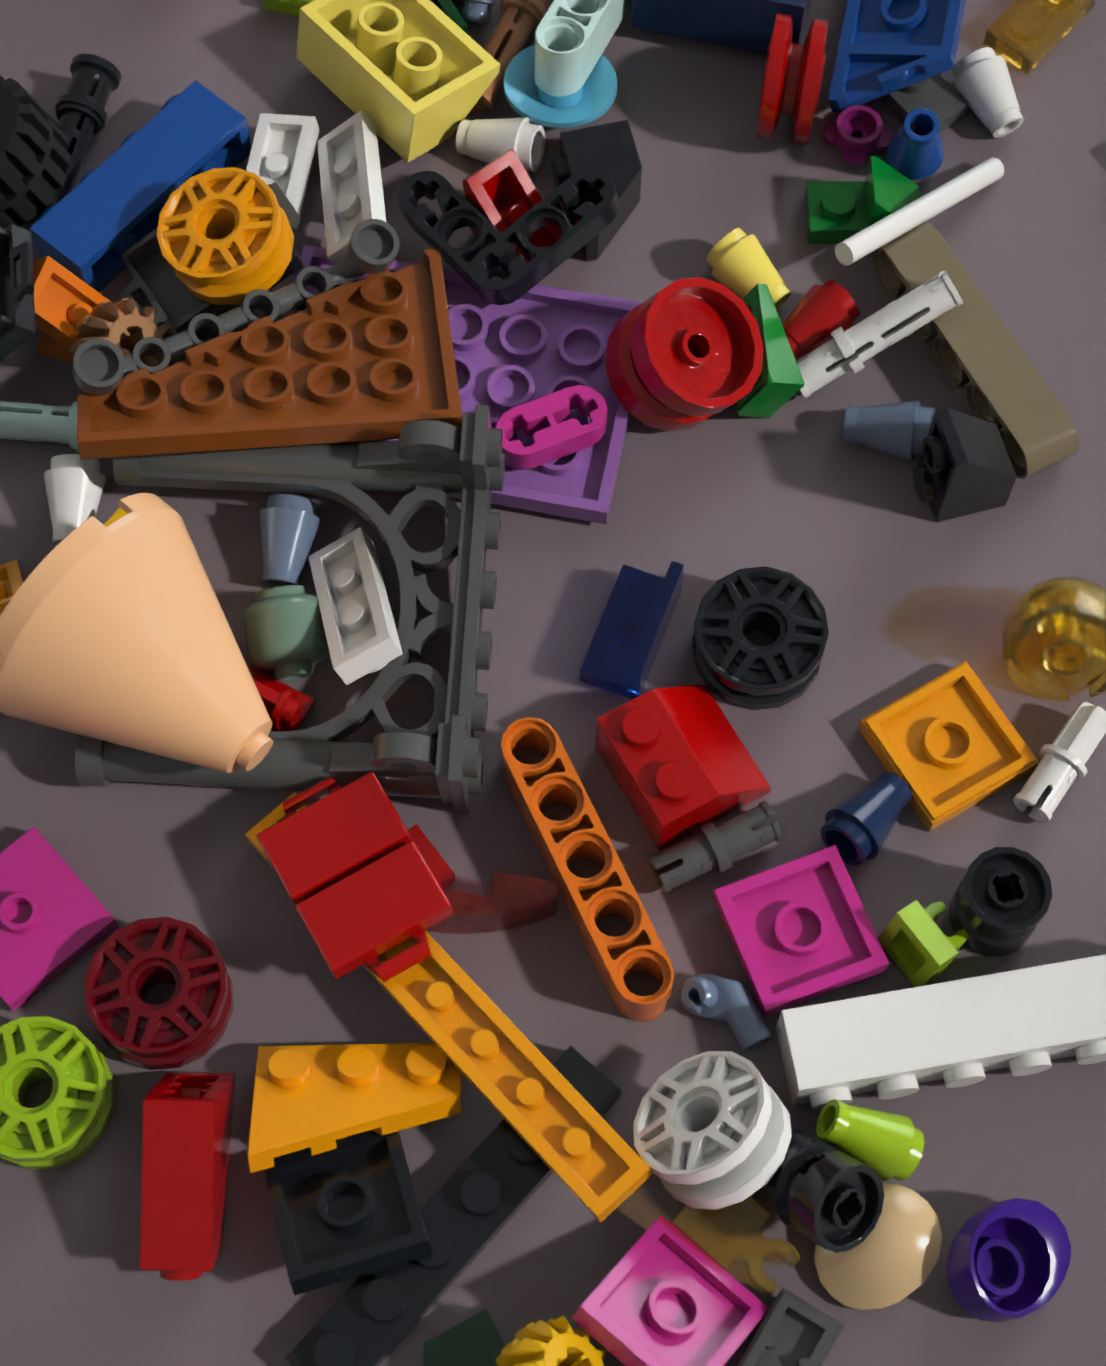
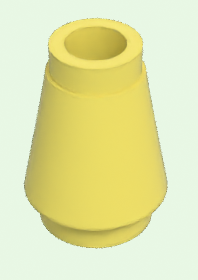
(742, 264)

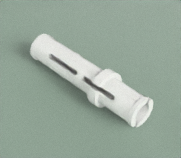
(877, 332)

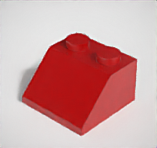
(677, 761)

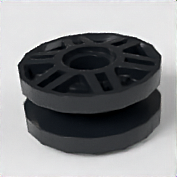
(764, 602)

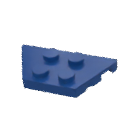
(892, 47)

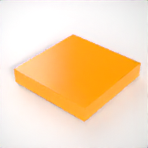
(948, 745)

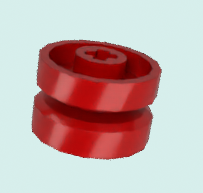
(684, 354)

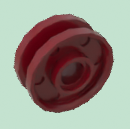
(151, 954)

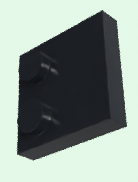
(346, 1210)

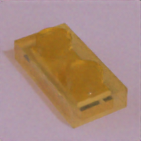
(1033, 29)

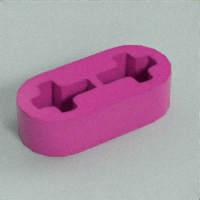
(551, 428)

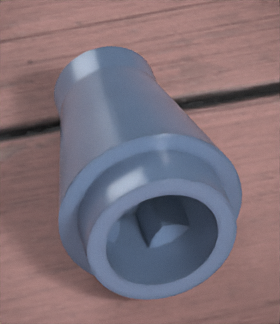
(889, 427)
(286, 537)

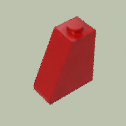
(185, 1172)

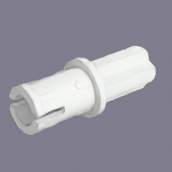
(1062, 762)

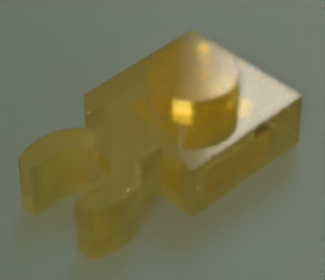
(733, 1234)

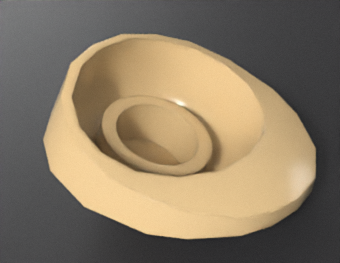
(890, 1260)

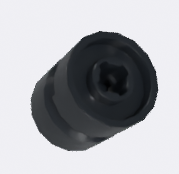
(1001, 901)
(823, 1194)

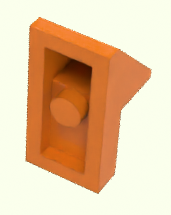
(59, 305)

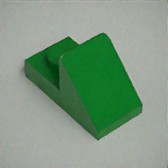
(846, 207)

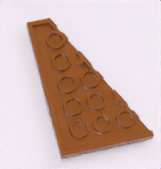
(329, 374)

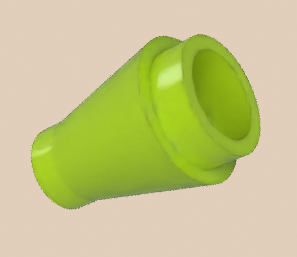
(873, 1137)

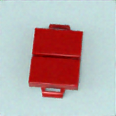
(355, 876)

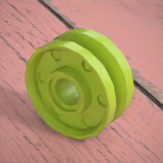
(80, 1098)

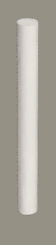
(918, 211)

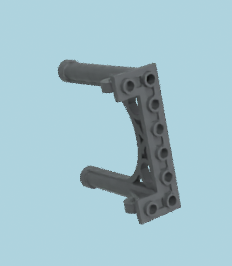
(429, 465)

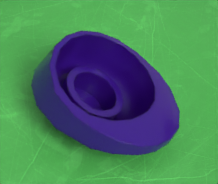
(1008, 1260)

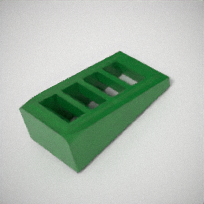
(780, 373)

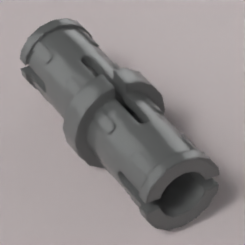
(715, 847)

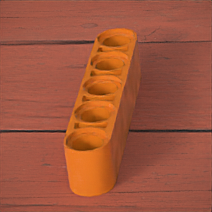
(591, 897)

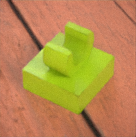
(919, 944)

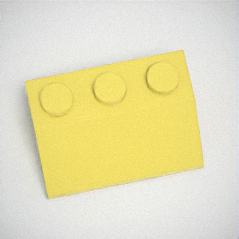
(396, 65)

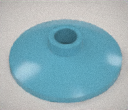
(558, 111)

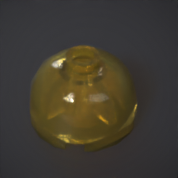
(1057, 638)

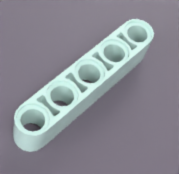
(572, 41)

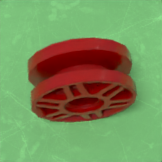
(792, 78)

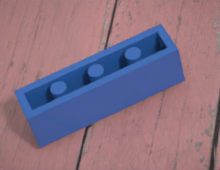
(126, 193)

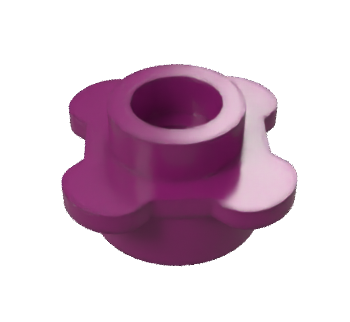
(857, 121)

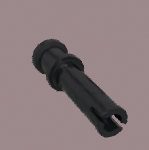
(82, 110)

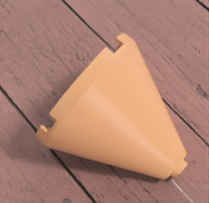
(132, 645)

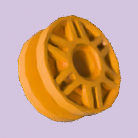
(217, 206)

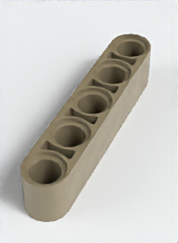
(980, 354)

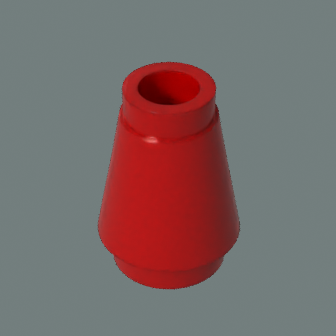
(818, 315)

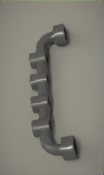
(101, 365)

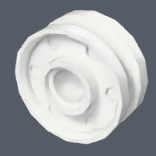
(712, 1130)

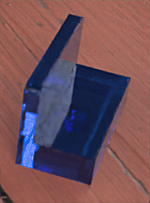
(632, 630)

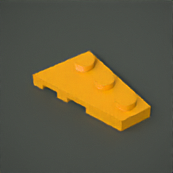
(336, 1091)

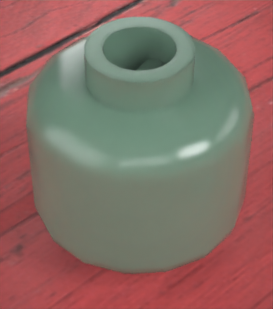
(285, 632)

